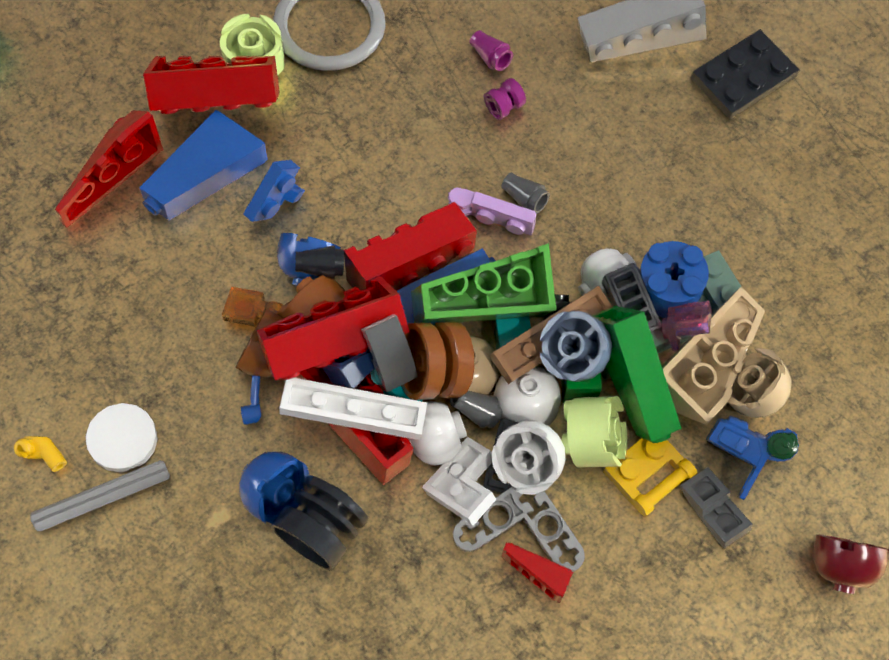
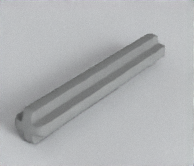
(99, 496)

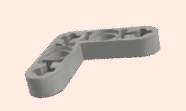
(518, 512)

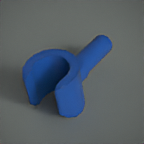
(252, 412)

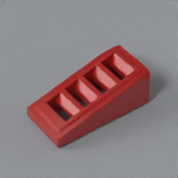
(543, 573)

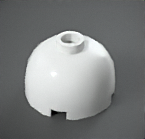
(529, 397)
(529, 457)

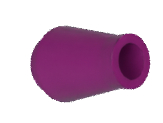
(492, 51)

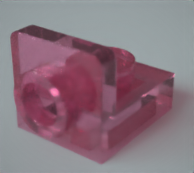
(686, 320)

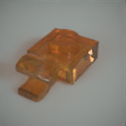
(247, 306)

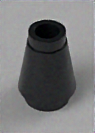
(320, 262)

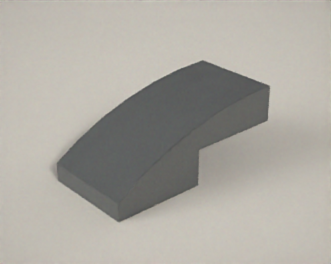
(390, 352)
(715, 508)

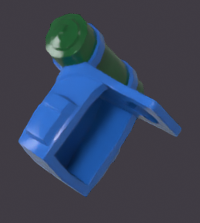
(752, 447)

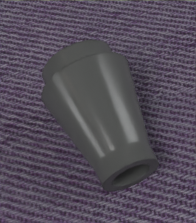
(526, 192)
(479, 408)

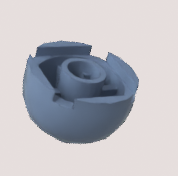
(575, 346)

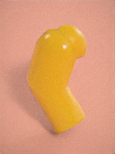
(40, 448)

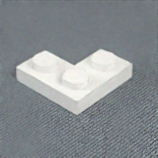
(456, 484)

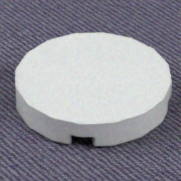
(121, 437)

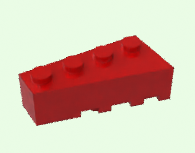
(412, 250)
(329, 330)

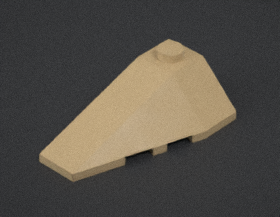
(708, 364)

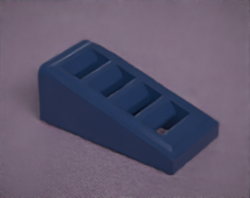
(350, 370)

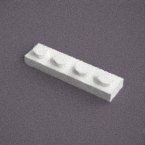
(353, 408)

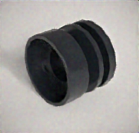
(324, 516)

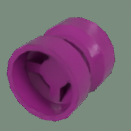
(505, 98)

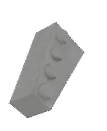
(641, 27)

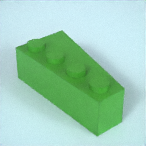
(491, 291)

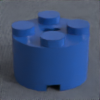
(673, 275)

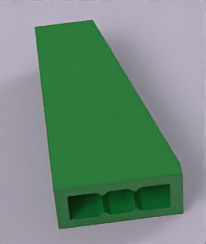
(639, 374)

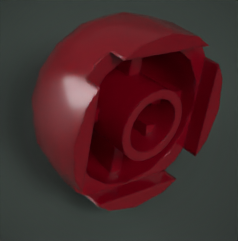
(849, 562)

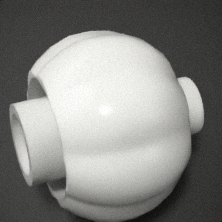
(599, 265)
(439, 435)

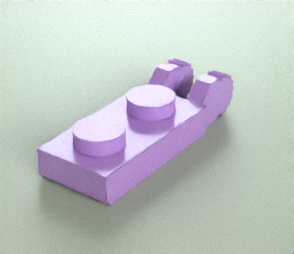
(493, 210)

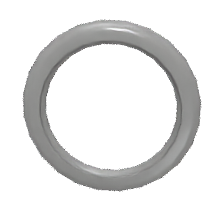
(331, 63)

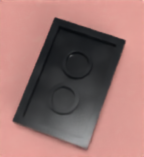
(744, 74)

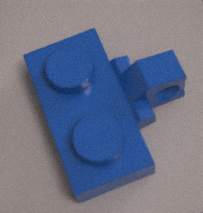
(274, 190)

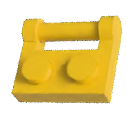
(642, 463)

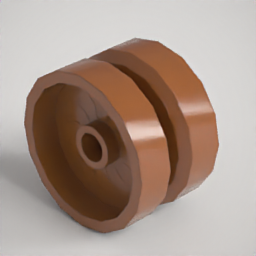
(442, 360)

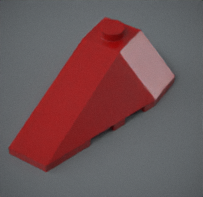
(117, 157)

